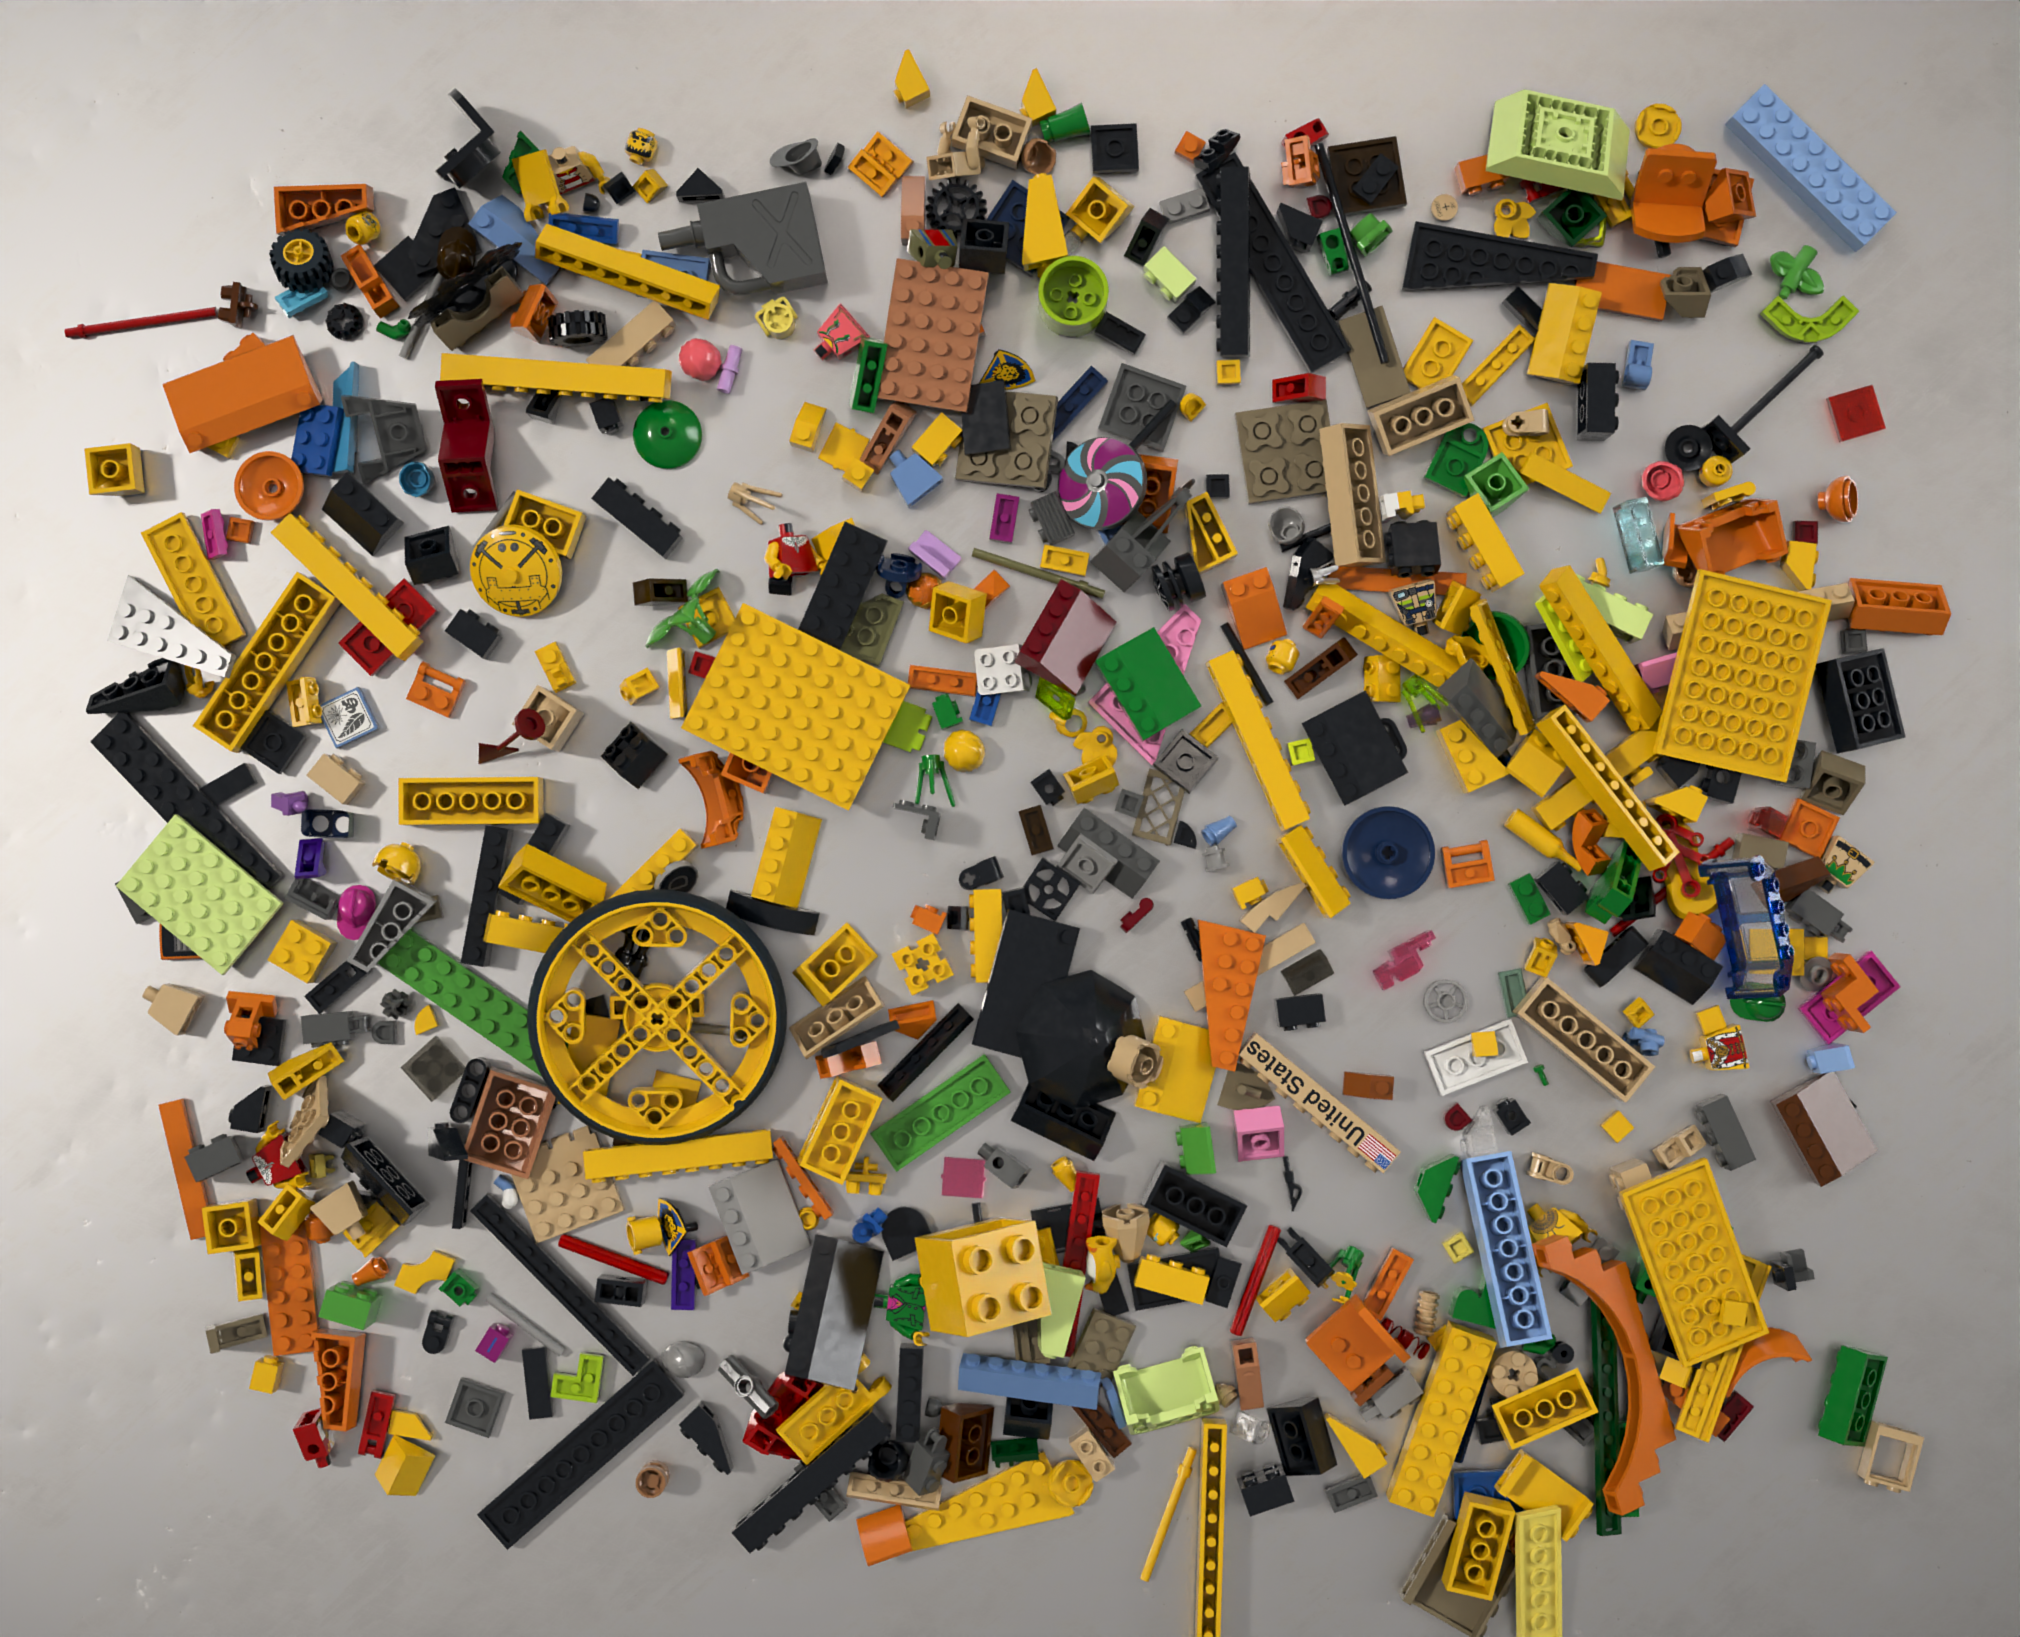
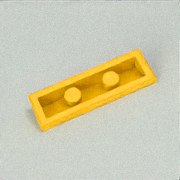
(677, 683)

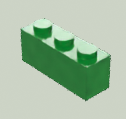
(867, 374)

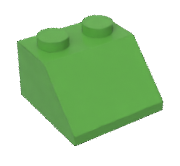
(1196, 1149)

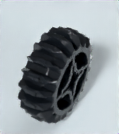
(964, 204)

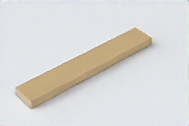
(1272, 955)

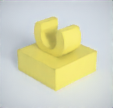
(318, 1165)

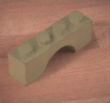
(457, 327)

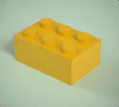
(553, 521)

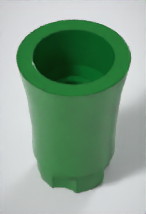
(1065, 124)

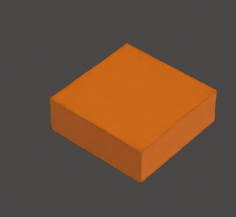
(240, 530)

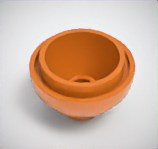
(1840, 499)

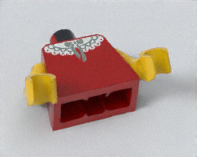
(792, 555)
(268, 1162)

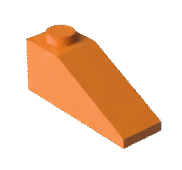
(1580, 697)

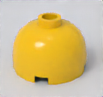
(398, 862)

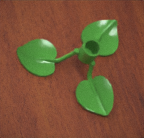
(698, 627)

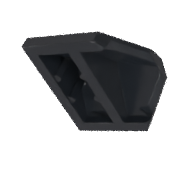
(1643, 901)

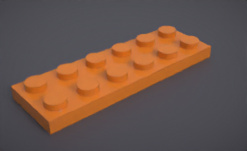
(290, 1291)

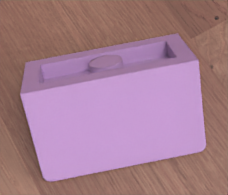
(935, 554)

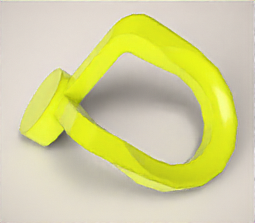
(1592, 241)

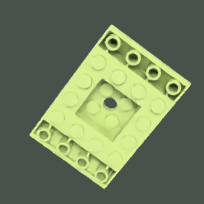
(1531, 145)

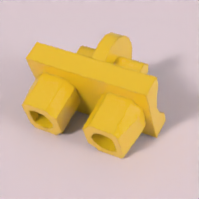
(875, 1180)

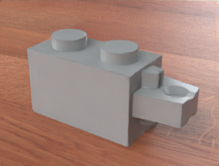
(1393, 1396)

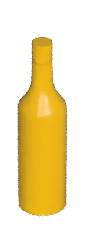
(1539, 837)

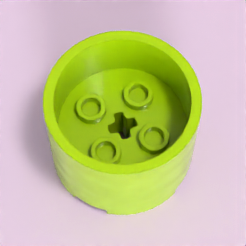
(1074, 278)

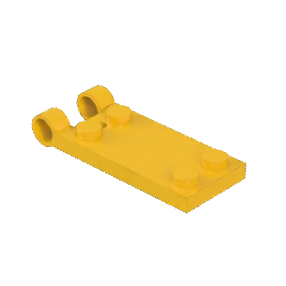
(829, 1415)

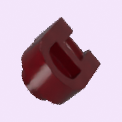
(1132, 919)

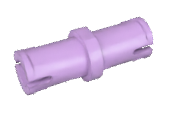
(729, 369)

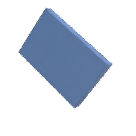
(691, 265)

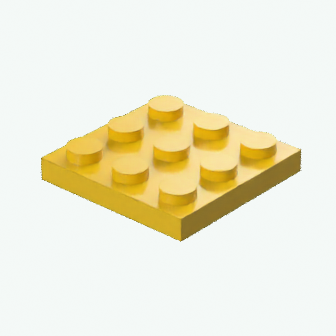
(1519, 447)

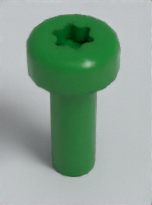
(1539, 1068)

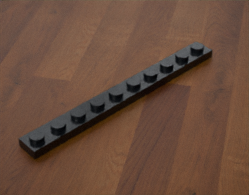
(560, 1284)

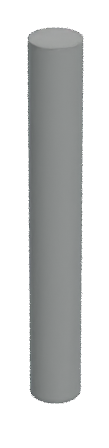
(499, 517)

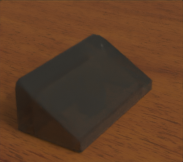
(1307, 972)

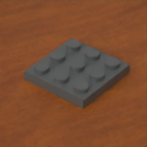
(1136, 401)

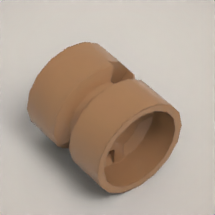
(652, 1479)

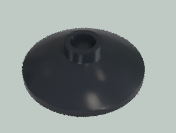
(1692, 436)

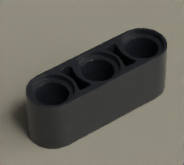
(1617, 956)
(462, 1098)

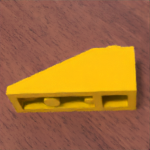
(304, 1069)
(1361, 1448)

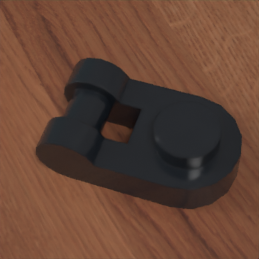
(434, 1339)

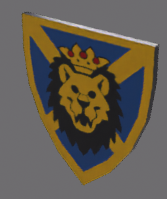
(1009, 368)
(672, 1225)

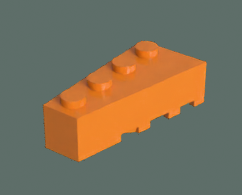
(319, 205)
(339, 1368)

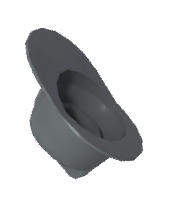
(800, 156)

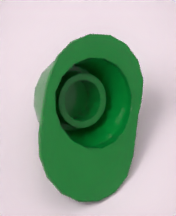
(1759, 1008)

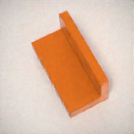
(1673, 549)

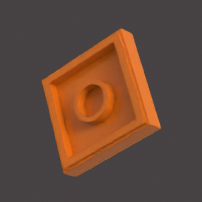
(1809, 828)

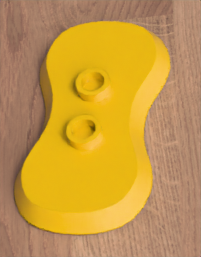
(1679, 905)

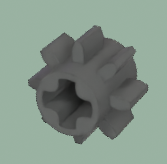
(395, 1004)

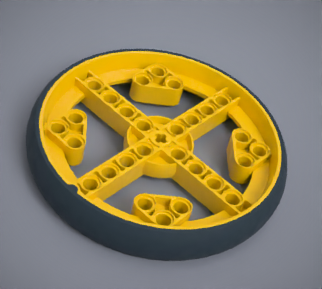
(633, 1122)

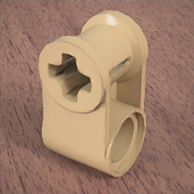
(1530, 423)
(1545, 1169)

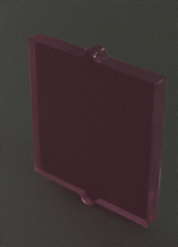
(963, 1177)

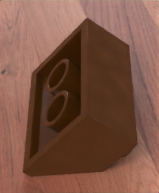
(969, 1439)

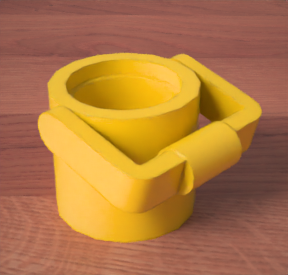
(643, 1233)

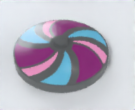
(1102, 483)

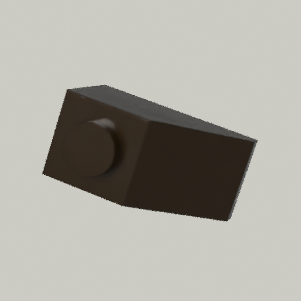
(660, 592)

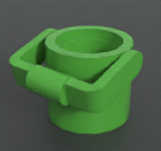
(1370, 233)

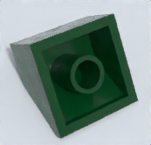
(1571, 216)

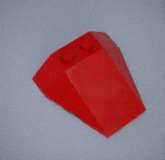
(762, 1433)

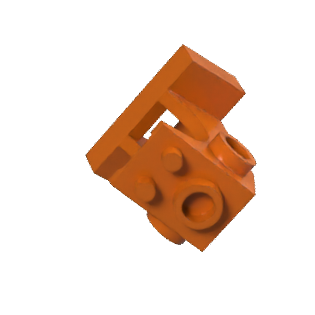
(1303, 170)
(245, 1031)

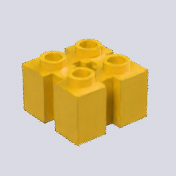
(927, 950)

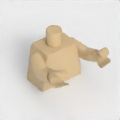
(957, 164)

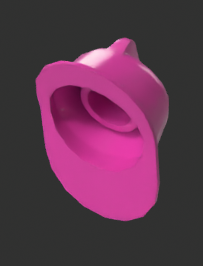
(355, 911)

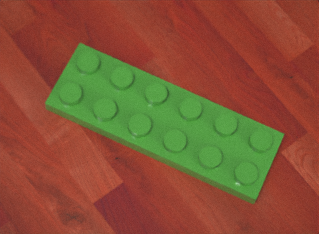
(940, 1112)

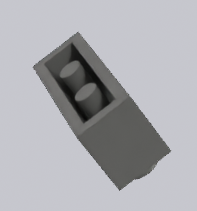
(1725, 1132)

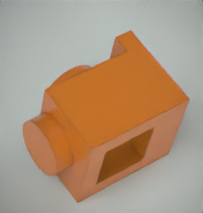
(928, 918)

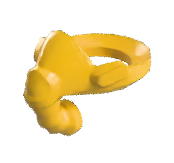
(195, 684)
(1060, 723)

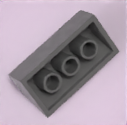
(1480, 707)
(1133, 862)

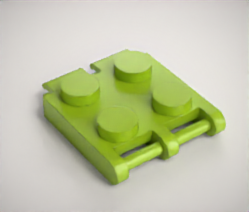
(905, 727)

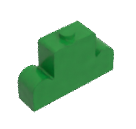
(1616, 886)
(1472, 1306)

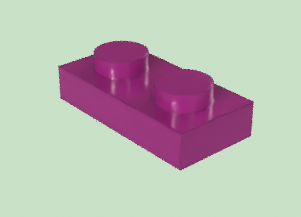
(1004, 518)

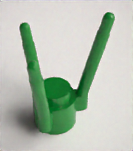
(931, 765)

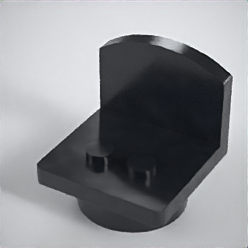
(476, 153)

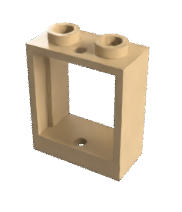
(1909, 1462)

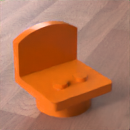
(1672, 193)
(1354, 1344)

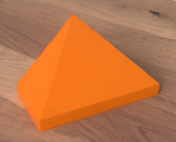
(994, 586)
(914, 1018)

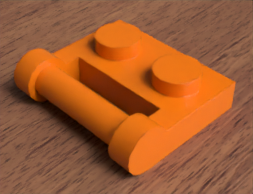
(431, 696)
(1471, 871)

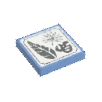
(348, 717)

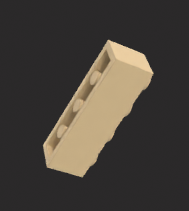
(635, 338)

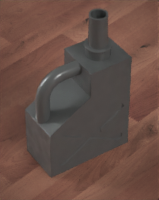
(769, 232)

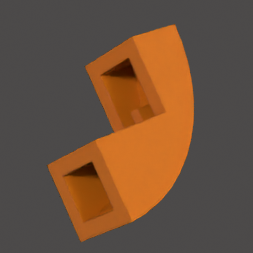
(1585, 835)
(857, 1058)

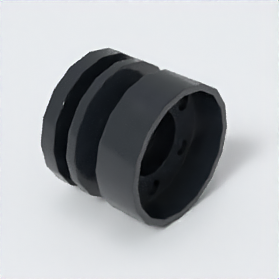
(1178, 582)

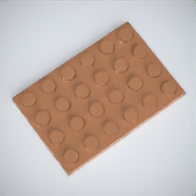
(932, 335)

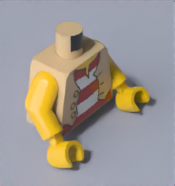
(574, 170)

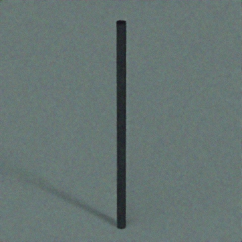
(1352, 254)

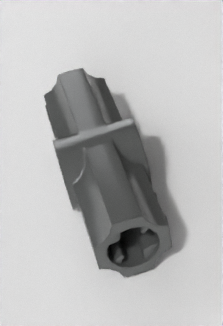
(758, 1396)

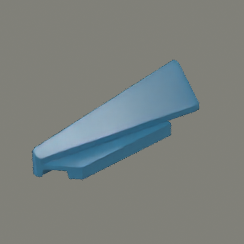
(346, 384)

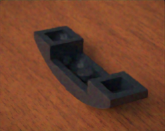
(772, 914)

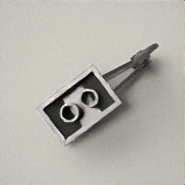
(1138, 543)

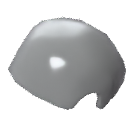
(1286, 525)

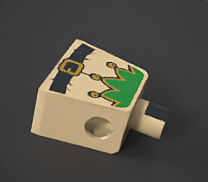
(1844, 864)

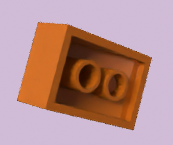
(533, 312)
(1160, 487)
(1254, 608)

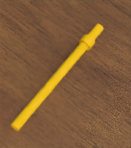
(1184, 1472)

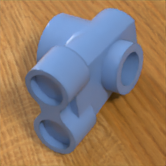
(1645, 1038)

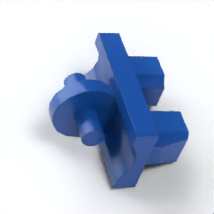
(868, 1225)

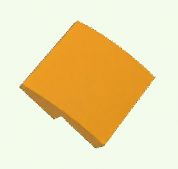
(880, 164)

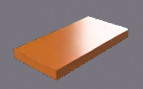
(1628, 291)

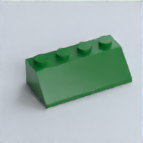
(1852, 1396)

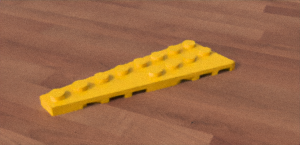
(999, 1503)

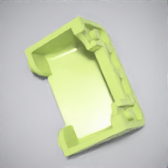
(1167, 1392)

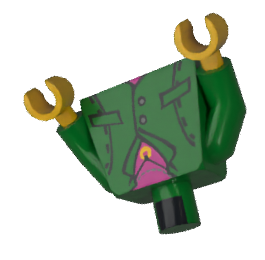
(905, 1307)

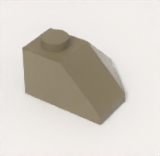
(1687, 292)

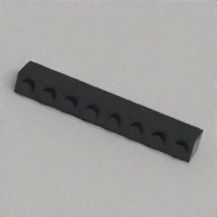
(1235, 262)
(812, 1479)

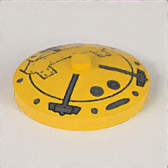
(516, 570)

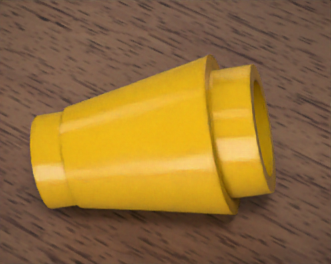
(1064, 1172)

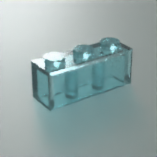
(1638, 535)

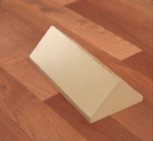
(836, 1017)

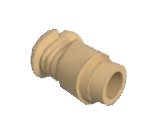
(1562, 936)

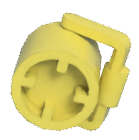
(777, 318)

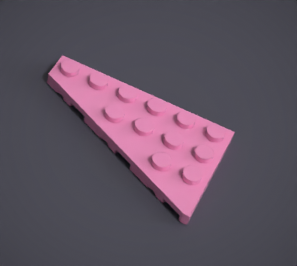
(1178, 636)

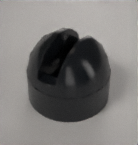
(591, 203)

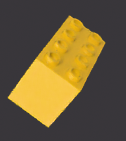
(839, 1129)

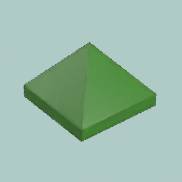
(1194, 1241)

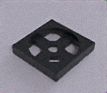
(1073, 883)

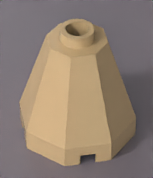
(1128, 1227)

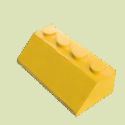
(1564, 333)
(786, 857)
(1313, 871)
(551, 884)
(1544, 1409)

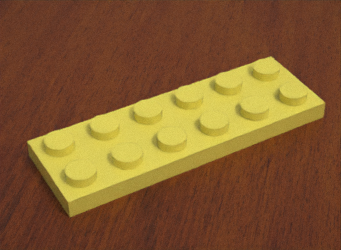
(1538, 1572)

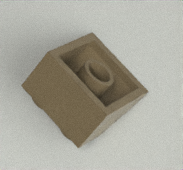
(1834, 782)

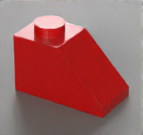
(1299, 388)

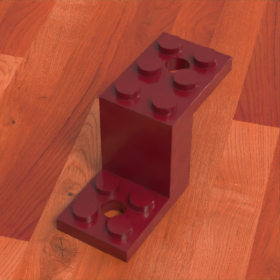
(466, 445)

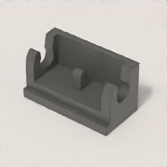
(313, 898)

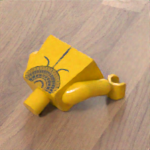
(1559, 1223)

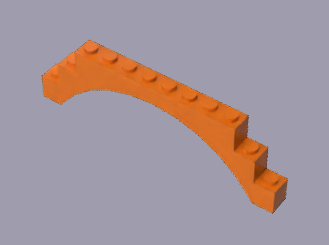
(1648, 1414)

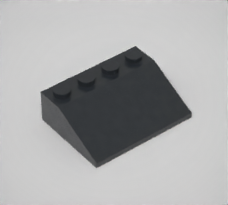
(1860, 700)
(1355, 748)
(384, 1180)

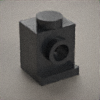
(1039, 785)
(1511, 1126)

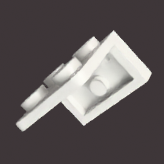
(999, 673)

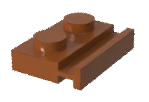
(1371, 1385)

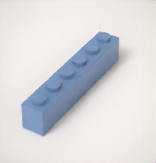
(1029, 1381)

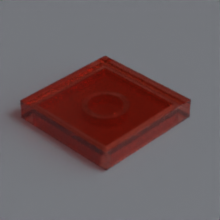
(1855, 413)

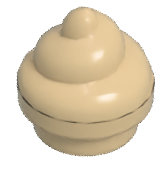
(1225, 1394)

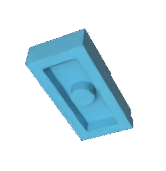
(296, 302)

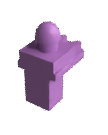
(290, 803)

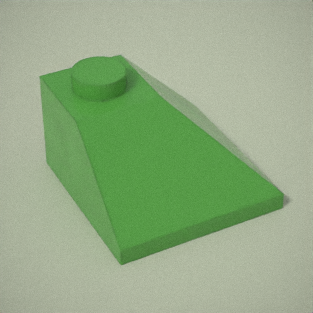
(1496, 484)

